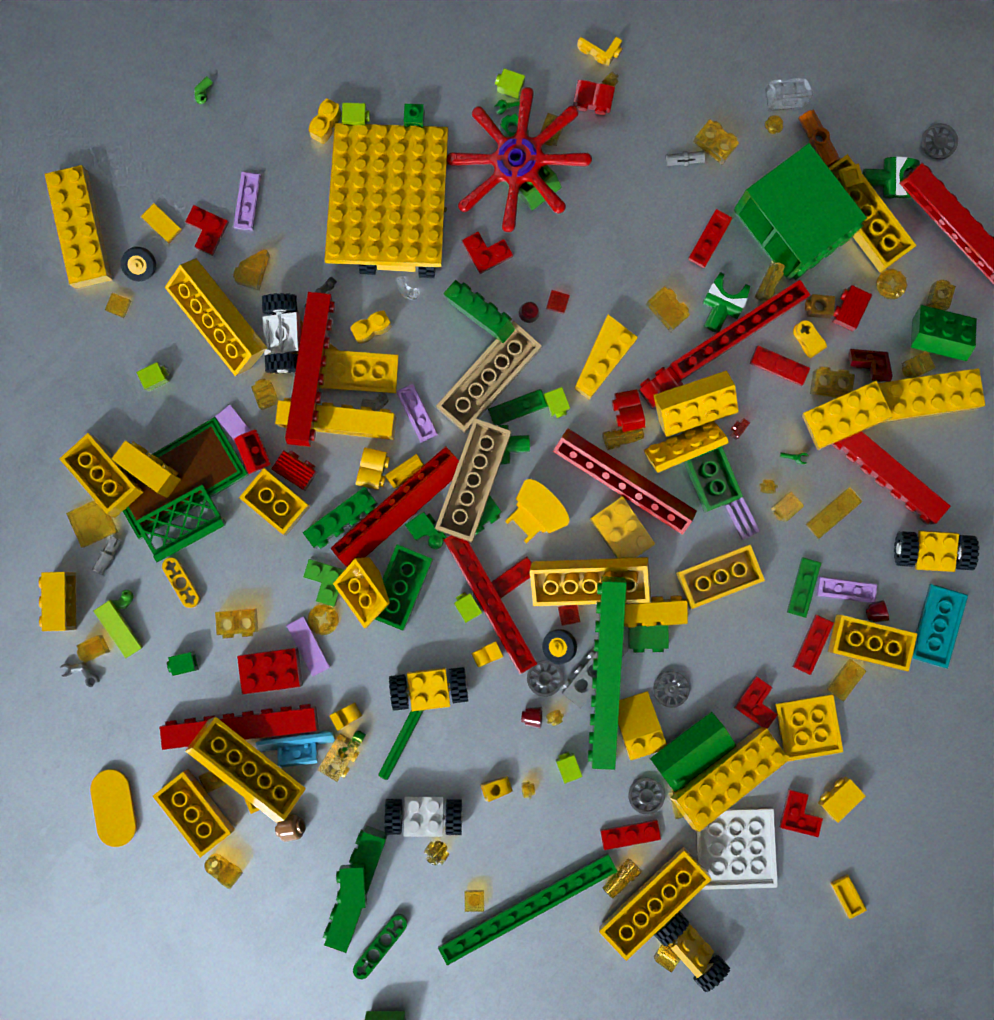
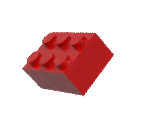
(270, 670)

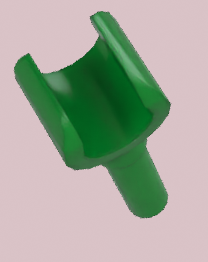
(504, 105)
(797, 458)
(358, 737)

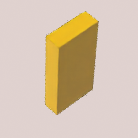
(161, 223)
(404, 471)
(848, 896)

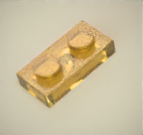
(772, 276)
(846, 680)

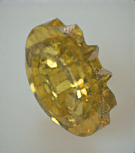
(885, 290)
(325, 628)

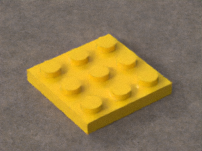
(809, 727)

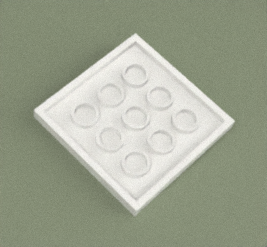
(739, 849)

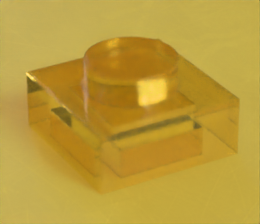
(118, 305)
(474, 900)

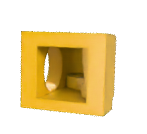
(487, 654)
(345, 716)
(496, 788)

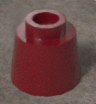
(529, 312)
(877, 612)
(532, 717)

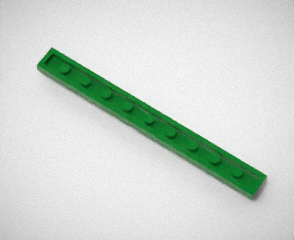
(527, 909)

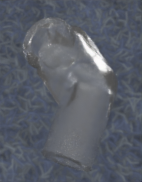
(406, 291)
(378, 403)

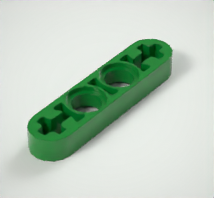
(380, 946)

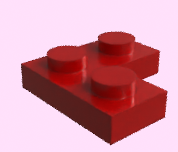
(211, 226)
(484, 257)
(751, 703)
(796, 819)

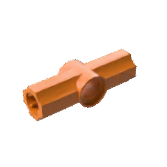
(813, 127)

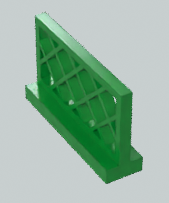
(184, 539)

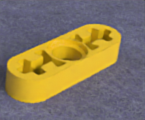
(178, 567)

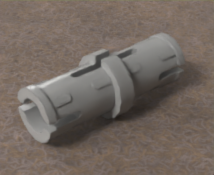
(685, 158)
(106, 555)

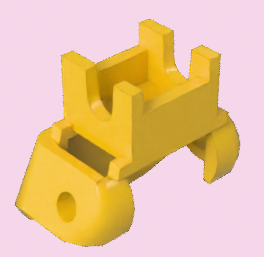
(538, 510)

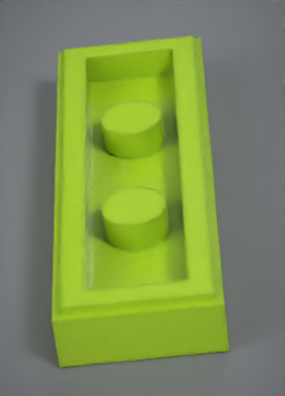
(118, 628)

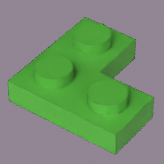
(326, 576)

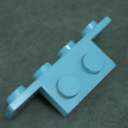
(296, 750)

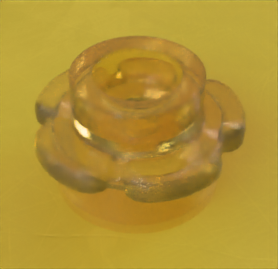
(611, 79)
(776, 120)
(768, 487)
(554, 717)
(528, 789)

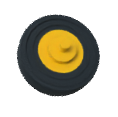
(138, 264)
(559, 646)

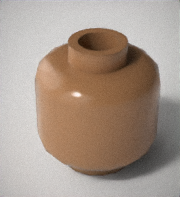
(291, 828)

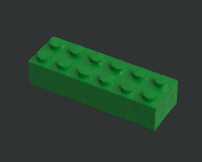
(344, 921)

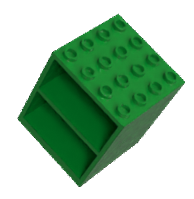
(800, 212)

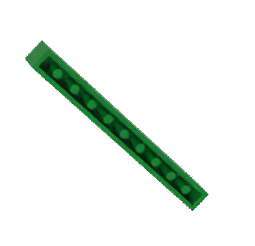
(608, 672)

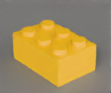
(147, 468)
(274, 501)
(622, 530)
(57, 601)

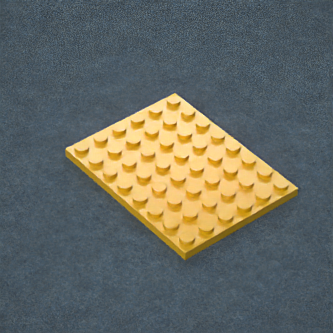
(387, 195)

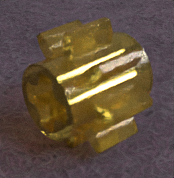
(436, 853)

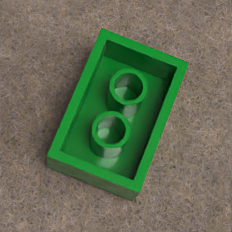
(943, 332)
(713, 479)

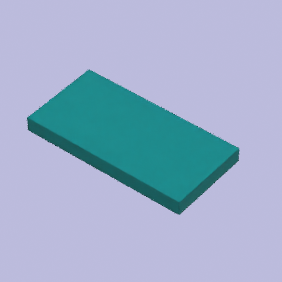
(939, 625)

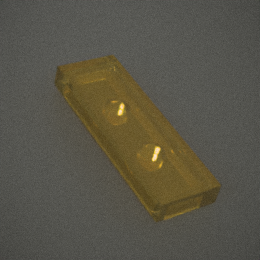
(833, 513)

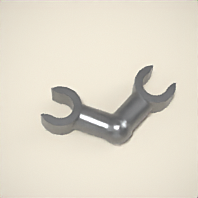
(328, 285)
(84, 669)

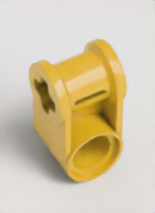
(810, 340)

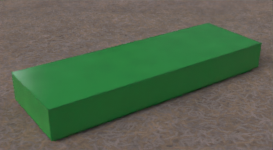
(517, 407)
(804, 587)

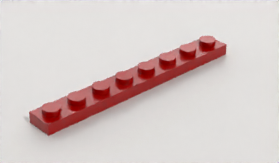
(491, 603)

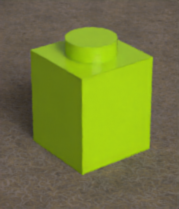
(510, 83)
(355, 114)
(153, 376)
(557, 402)
(467, 606)
(568, 767)

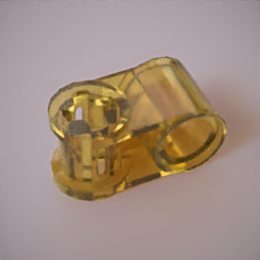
(224, 872)

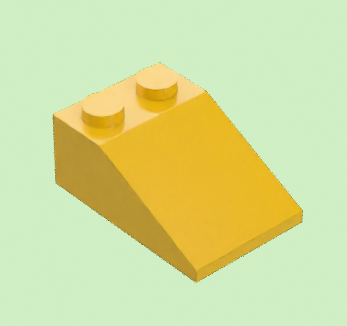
(363, 590)
(640, 726)

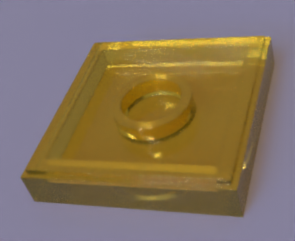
(91, 524)

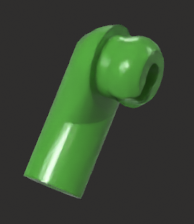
(200, 90)
(124, 601)

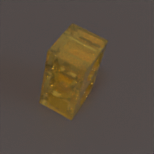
(712, 145)
(832, 388)
(236, 618)
(336, 756)

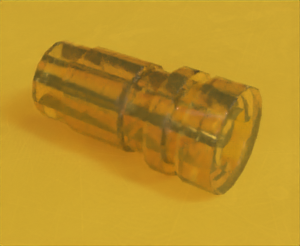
(617, 438)
(622, 878)

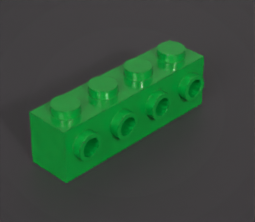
(479, 311)
(339, 518)

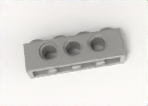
(580, 696)

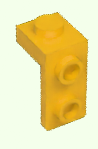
(601, 56)

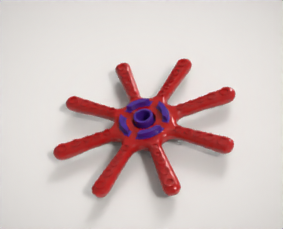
(524, 169)

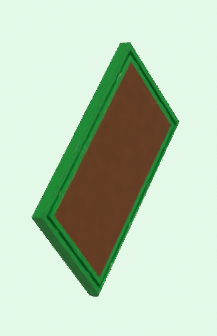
(199, 458)

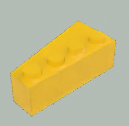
(607, 352)
(658, 610)

